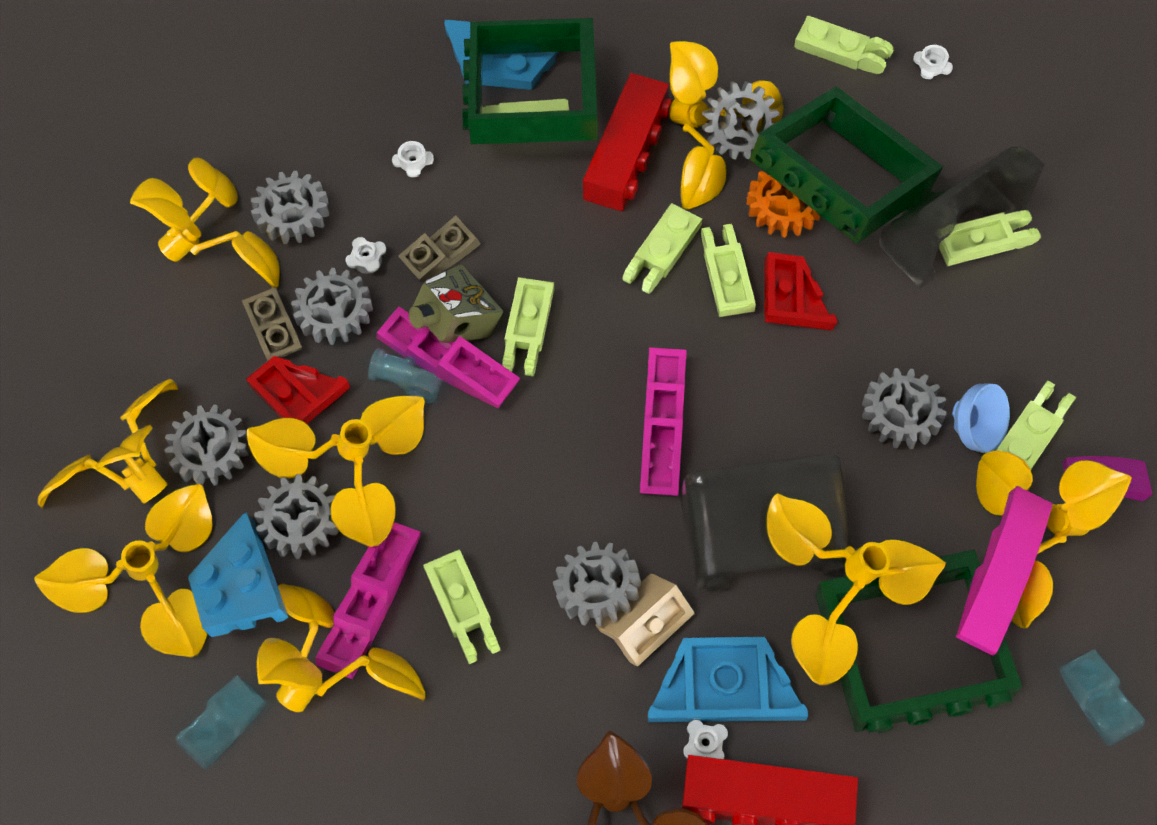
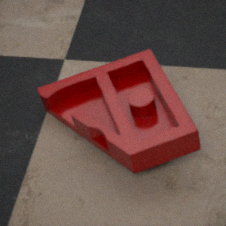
(792, 294)
(295, 389)

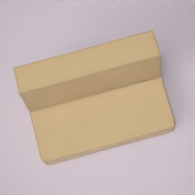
(651, 620)

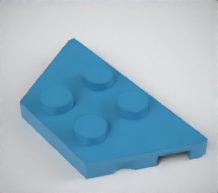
(501, 70)
(236, 582)
(726, 682)

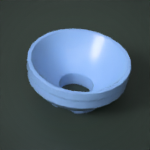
(982, 417)

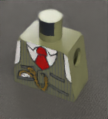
(455, 307)

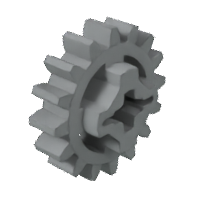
(728, 128)
(290, 207)
(332, 306)
(913, 397)
(192, 440)
(282, 512)
(597, 589)

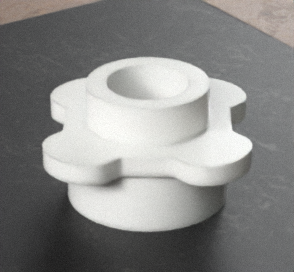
(933, 61)
(409, 151)
(369, 263)
(698, 732)

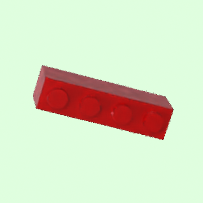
(626, 142)
(767, 794)

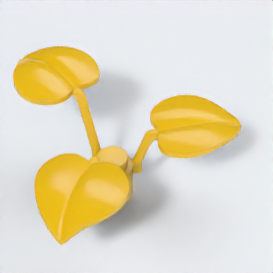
(691, 73)
(184, 235)
(139, 475)
(1090, 496)
(358, 513)
(903, 570)
(173, 625)
(300, 679)

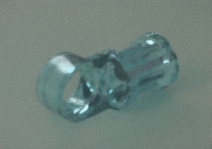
(402, 371)

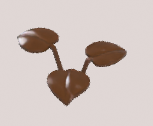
(620, 777)

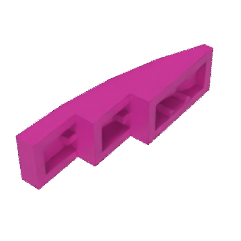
(452, 362)
(663, 422)
(1005, 571)
(368, 599)

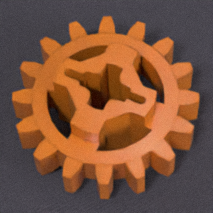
(779, 207)

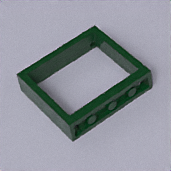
(529, 37)
(868, 134)
(921, 708)

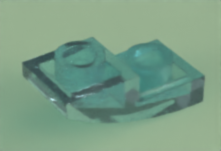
(1100, 699)
(221, 723)

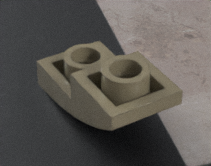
(439, 252)
(271, 324)

